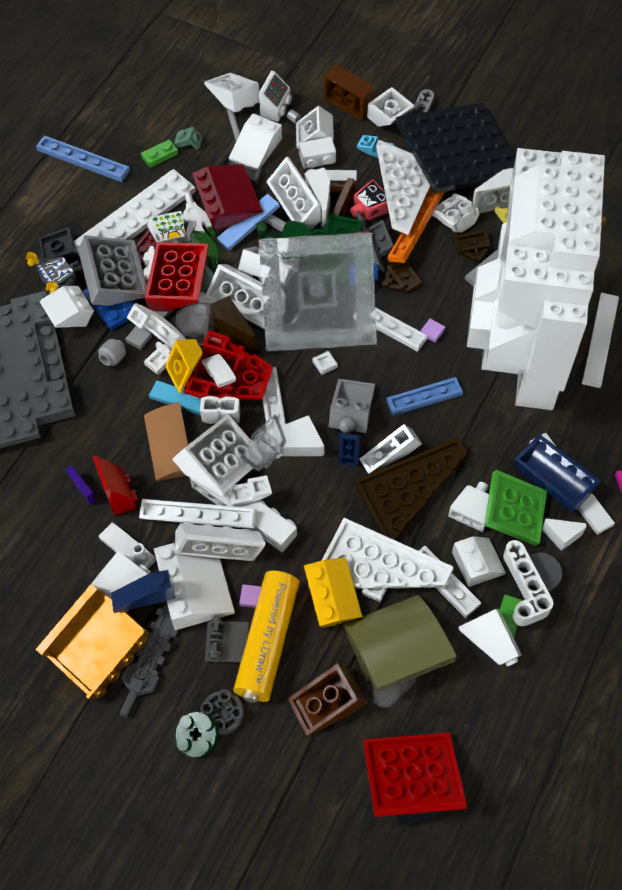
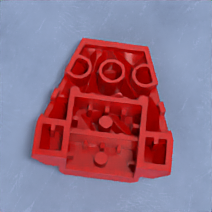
(250, 371)

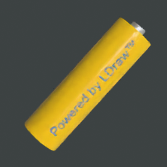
(266, 637)

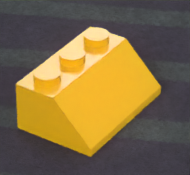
(333, 591)

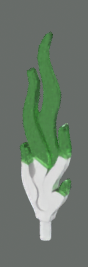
(195, 218)

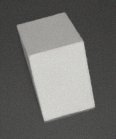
(563, 532)

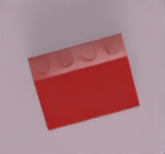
(176, 275)

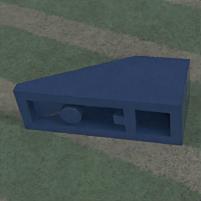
(349, 449)
(144, 591)

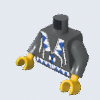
(55, 271)

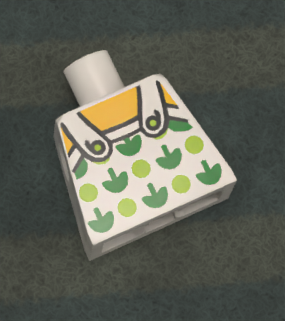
(167, 227)

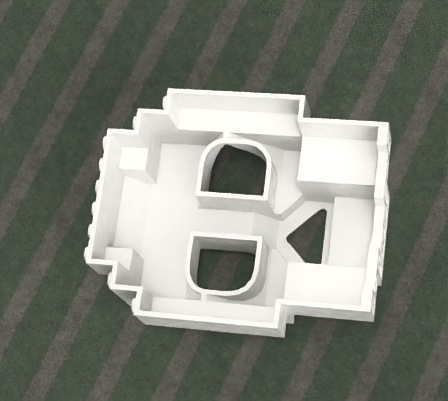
(537, 292)

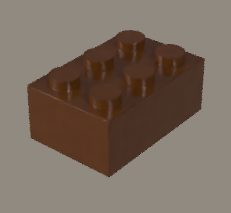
(348, 91)

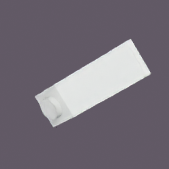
(391, 449)

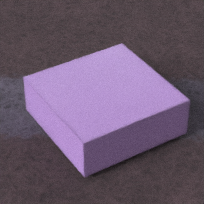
(433, 330)
(249, 595)

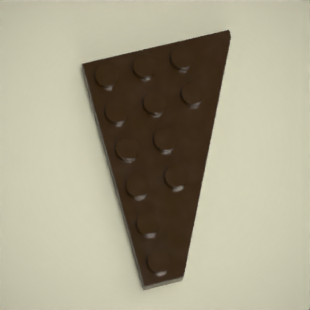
(404, 488)

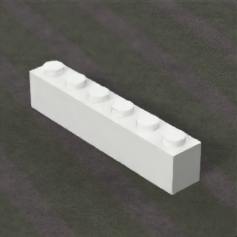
(268, 521)

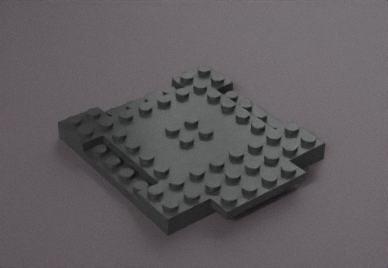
(31, 371)

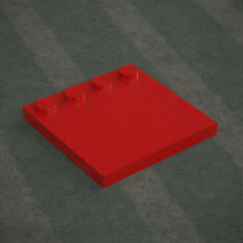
(413, 774)

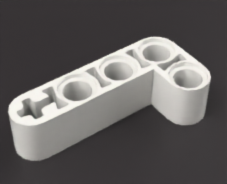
(523, 580)

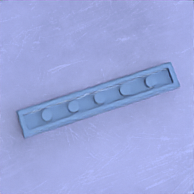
(83, 158)

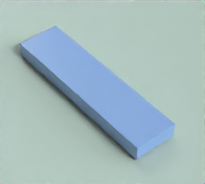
(239, 231)

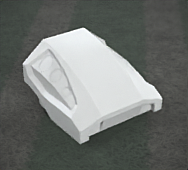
(457, 213)

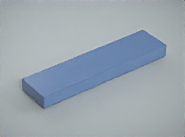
(424, 396)

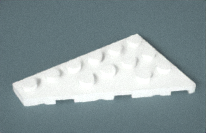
(403, 185)
(383, 562)

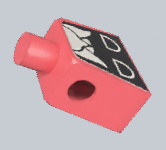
(370, 201)

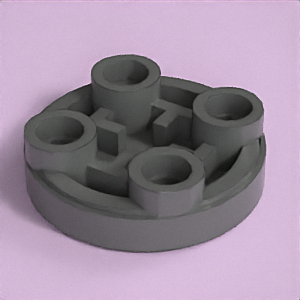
(548, 569)
(225, 710)

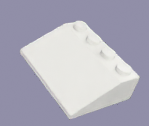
(215, 456)
(198, 587)

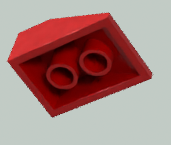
(116, 486)

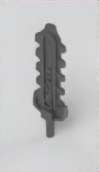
(142, 676)

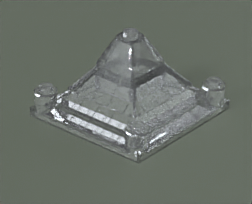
(318, 291)

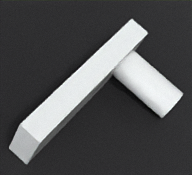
(122, 542)

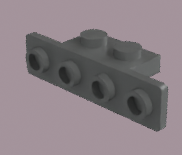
(381, 240)

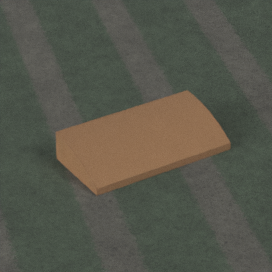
(166, 440)

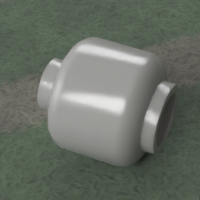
(112, 352)

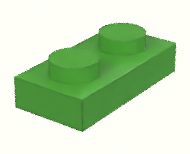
(159, 153)
(507, 609)

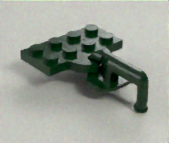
(334, 225)

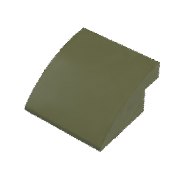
(399, 643)

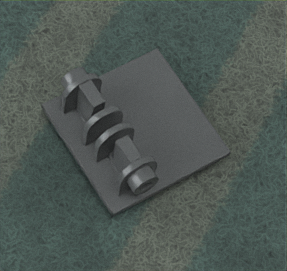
(225, 640)

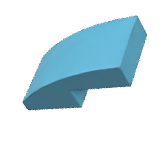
(368, 145)

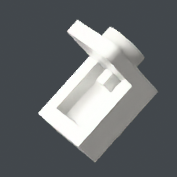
(158, 358)

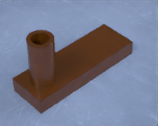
(346, 193)

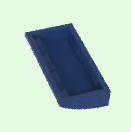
(556, 473)

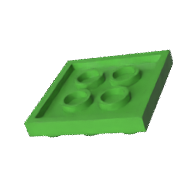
(515, 508)

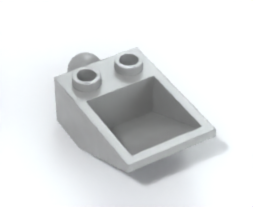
(351, 406)

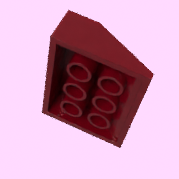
(226, 195)

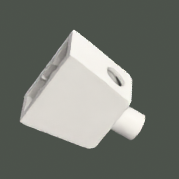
(471, 506)

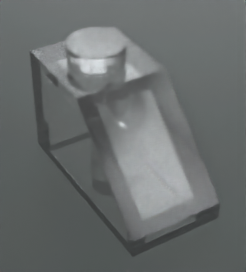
(393, 694)

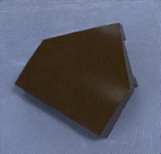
(472, 244)
(401, 278)

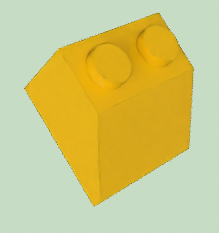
(183, 362)

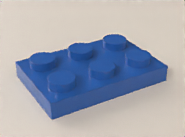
(114, 314)

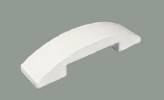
(154, 323)

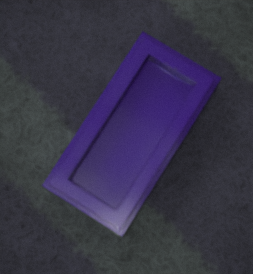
(81, 485)

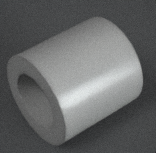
(293, 116)

